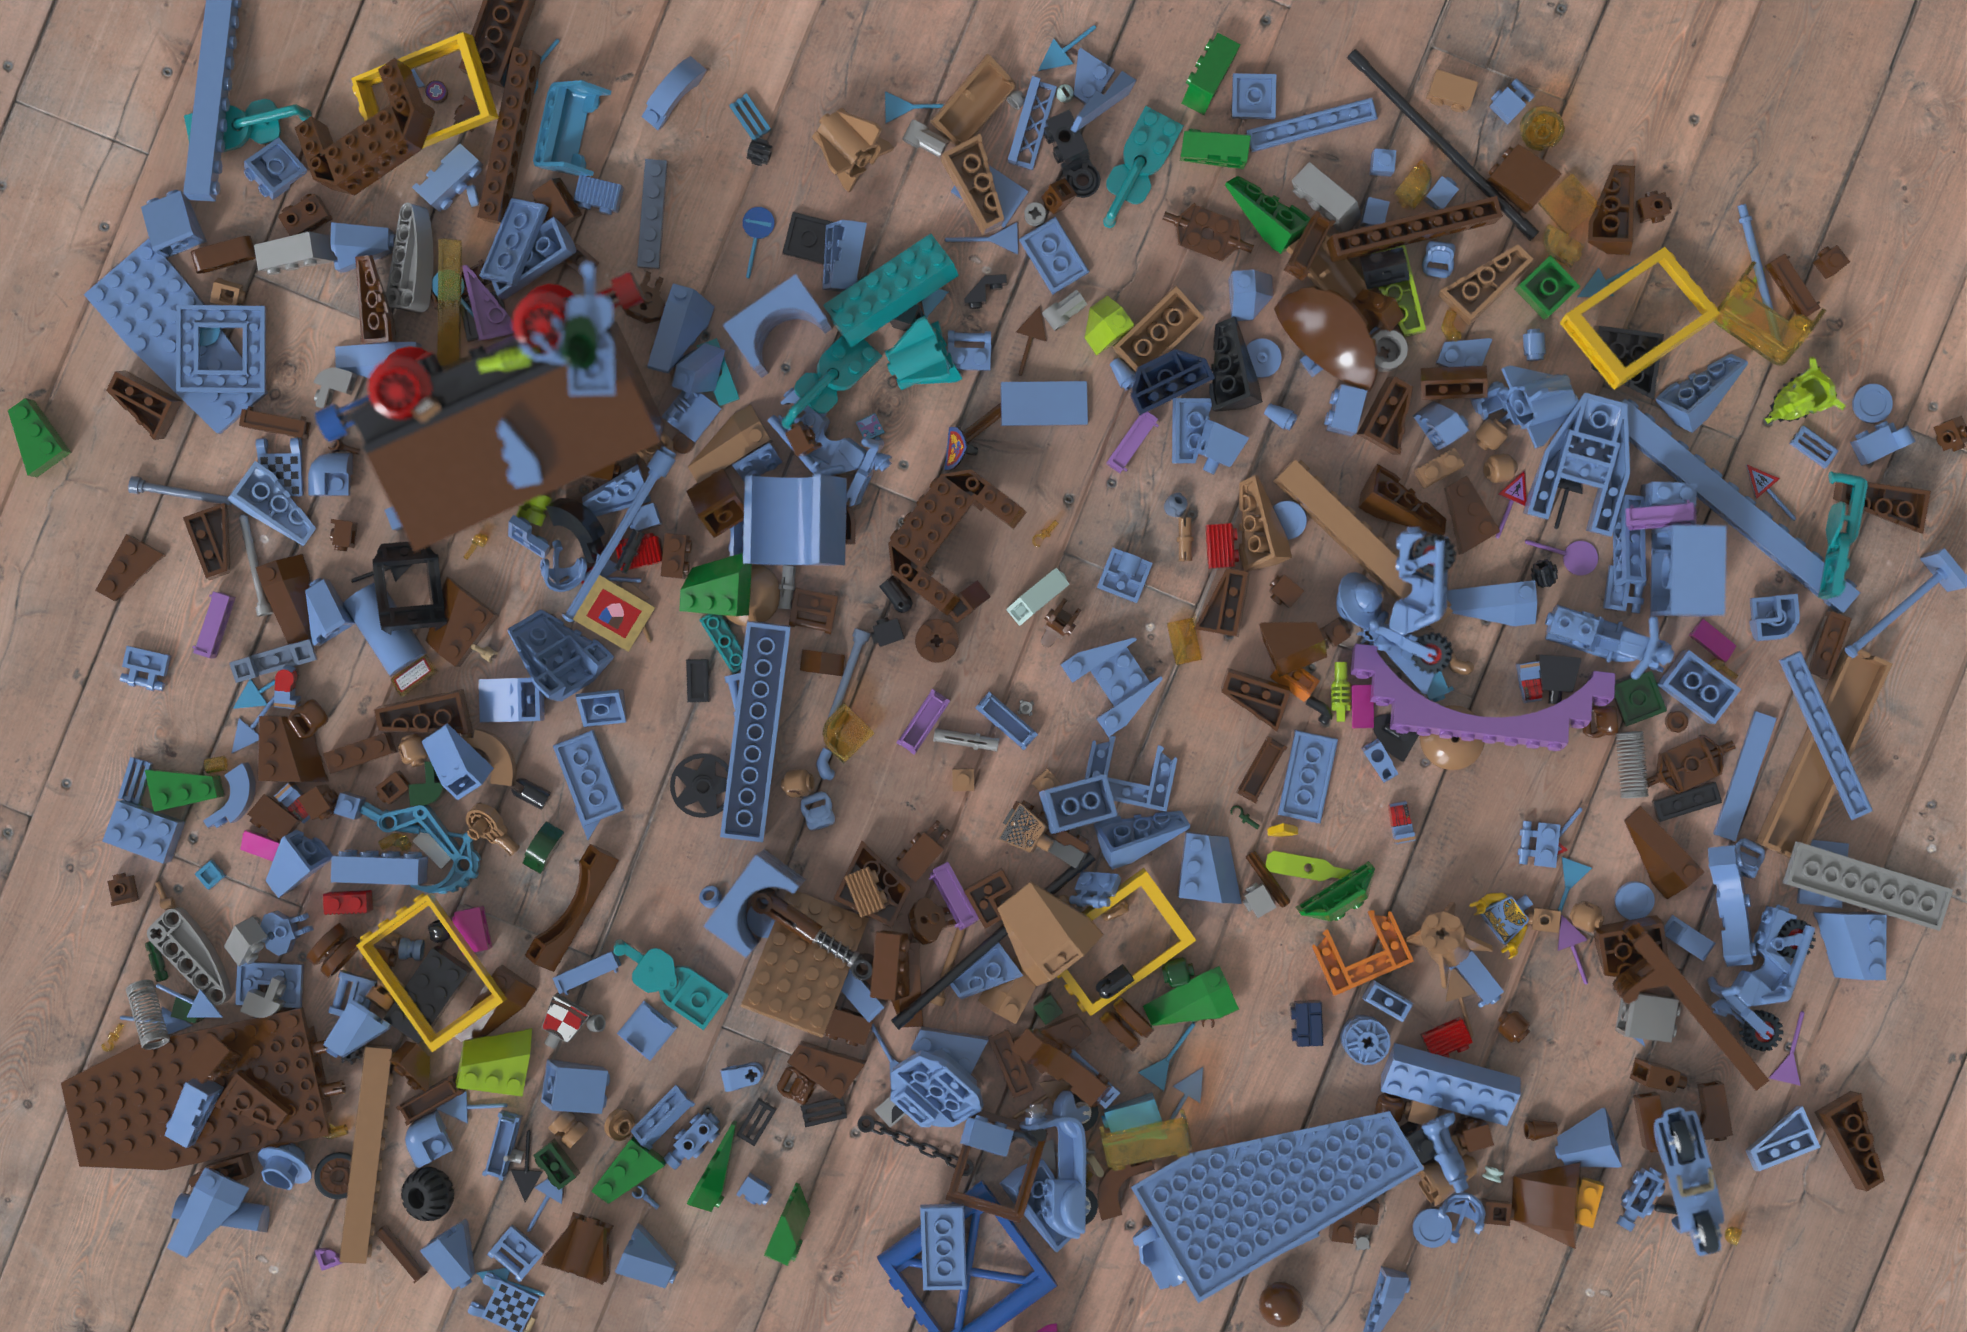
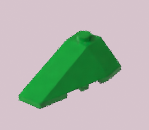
(1273, 220)
(1201, 999)
(712, 1183)

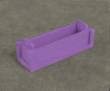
(1132, 441)
(1660, 516)
(214, 625)
(923, 721)
(954, 896)

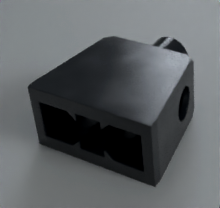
(1558, 675)
(1418, 1141)

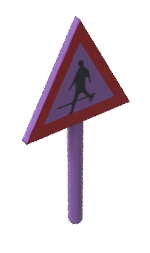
(1515, 493)

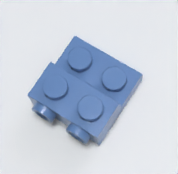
(274, 169)

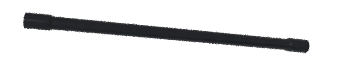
(1364, 66)
(908, 1013)

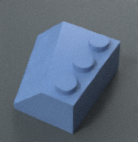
(1208, 869)
(1855, 943)

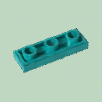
(725, 388)
(718, 629)

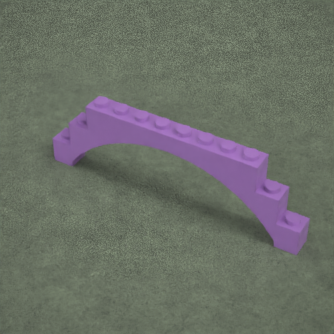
(1418, 714)

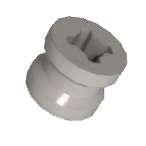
(1034, 218)

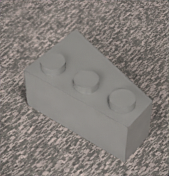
(1326, 197)
(294, 252)

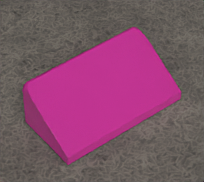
(1713, 640)
(1362, 707)
(259, 845)

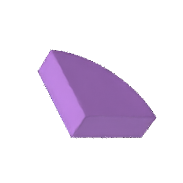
(327, 1258)

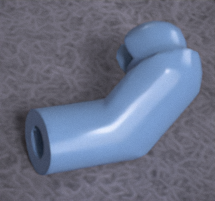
(823, 766)

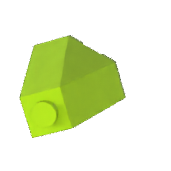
(1106, 324)

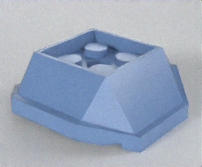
(935, 1090)

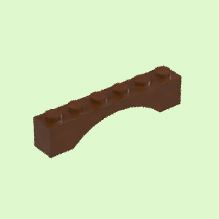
(552, 944)

